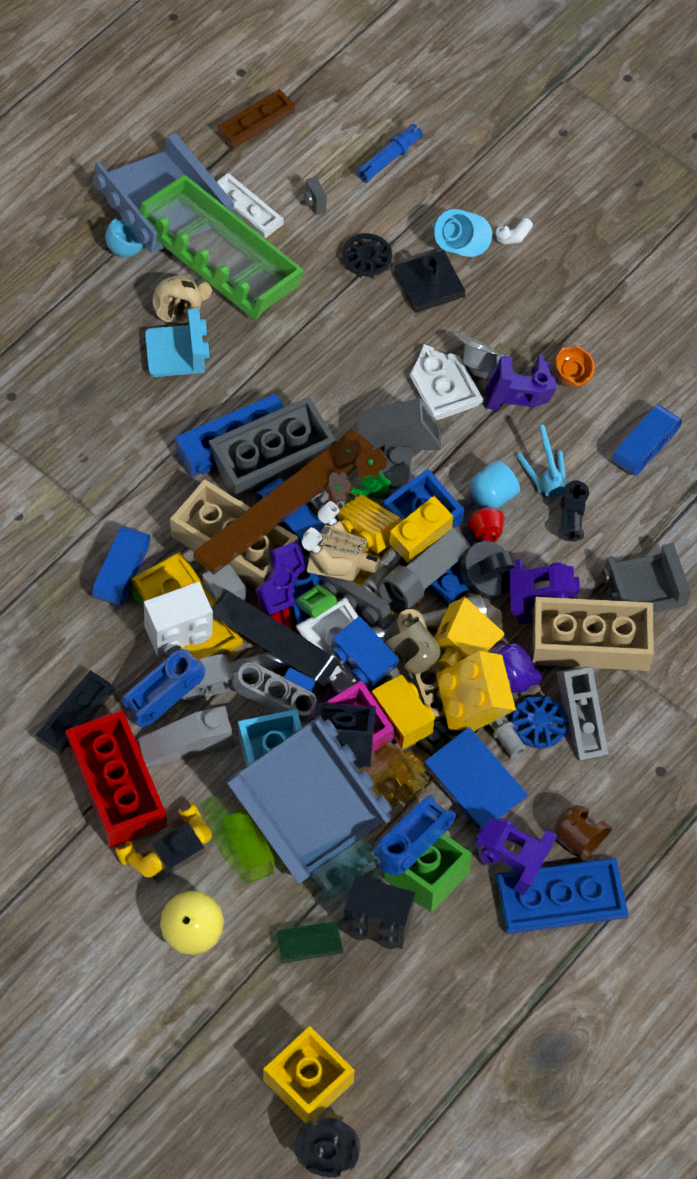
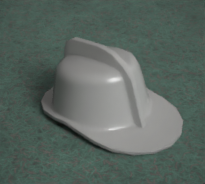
(478, 356)

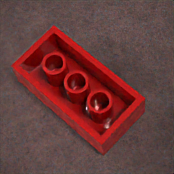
(116, 779)

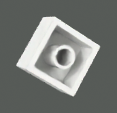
(178, 619)

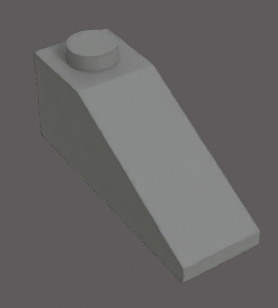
(583, 711)
(188, 737)

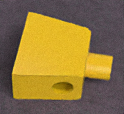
(465, 632)

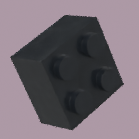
(378, 912)

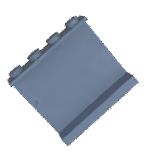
(135, 183)

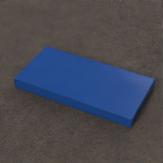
(563, 896)

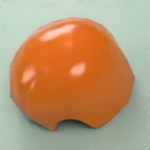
(573, 366)

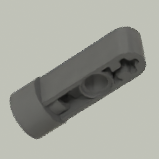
(406, 584)

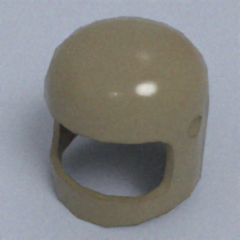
(415, 648)

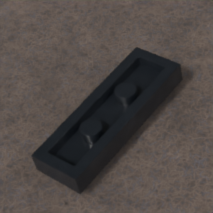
(75, 711)

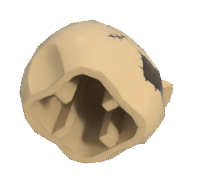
(177, 295)

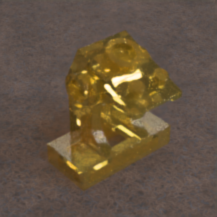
(407, 772)

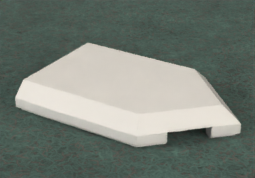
(444, 383)

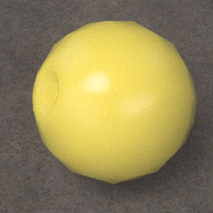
(192, 922)

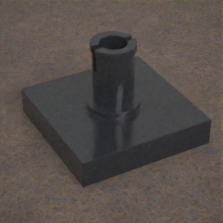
(429, 281)

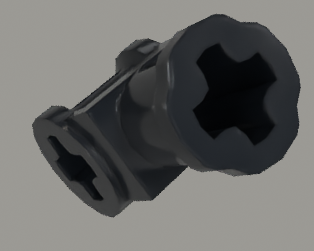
(573, 510)

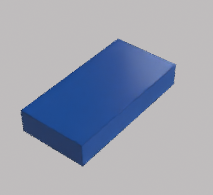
(300, 679)

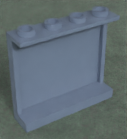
(310, 797)

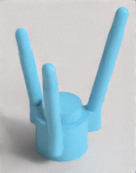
(552, 480)

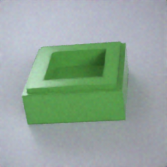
(316, 601)

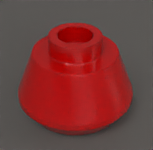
(486, 524)

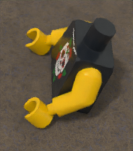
(172, 850)

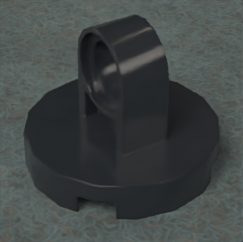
(487, 569)
(327, 1146)

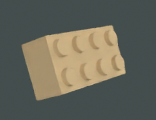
(209, 512)
(592, 633)

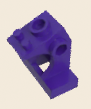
(510, 388)
(522, 590)
(527, 863)

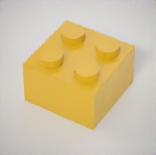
(475, 691)
(308, 1075)

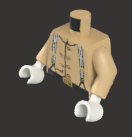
(336, 551)

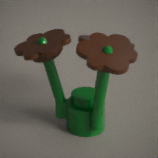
(370, 467)

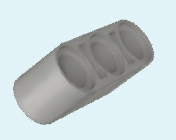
(260, 694)

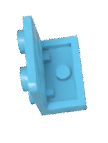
(178, 348)

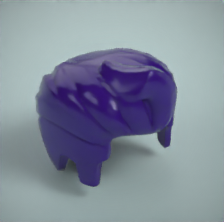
(518, 666)

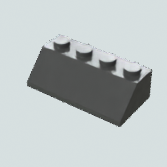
(270, 447)

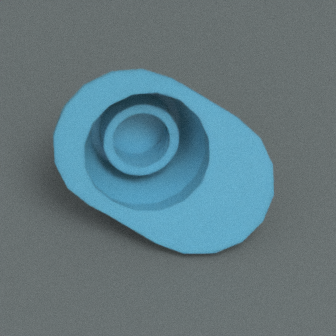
(462, 232)

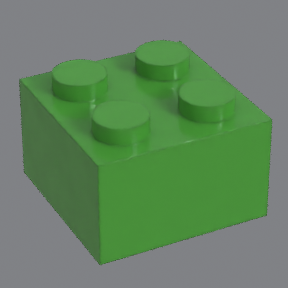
(435, 872)

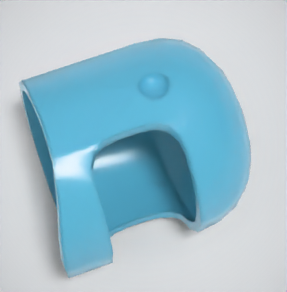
(494, 485)

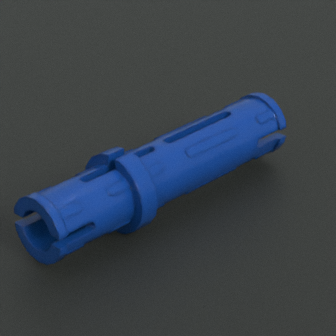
(397, 146)

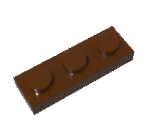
(256, 118)

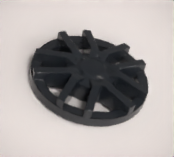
(367, 255)

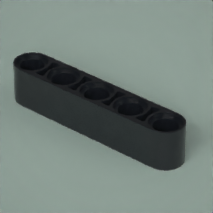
(274, 637)

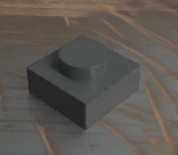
(315, 196)

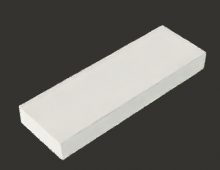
(250, 207)

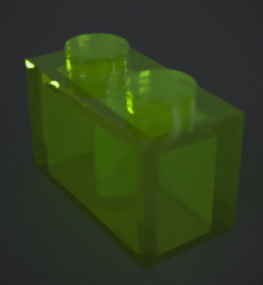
(248, 846)

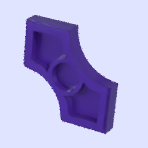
(286, 566)

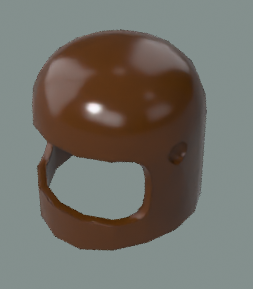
(578, 835)

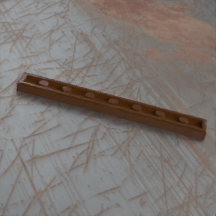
(273, 508)

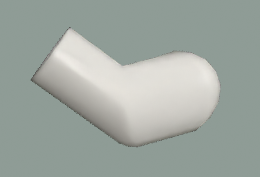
(517, 235)

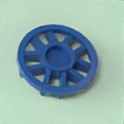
(540, 722)

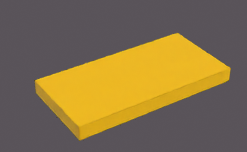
(175, 574)

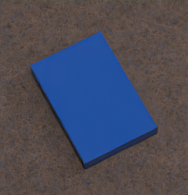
(475, 779)

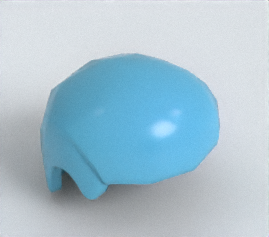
(122, 239)

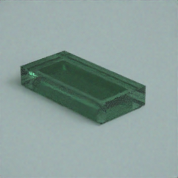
(309, 942)

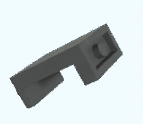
(649, 579)

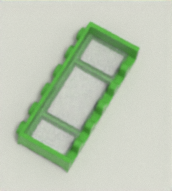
(220, 247)

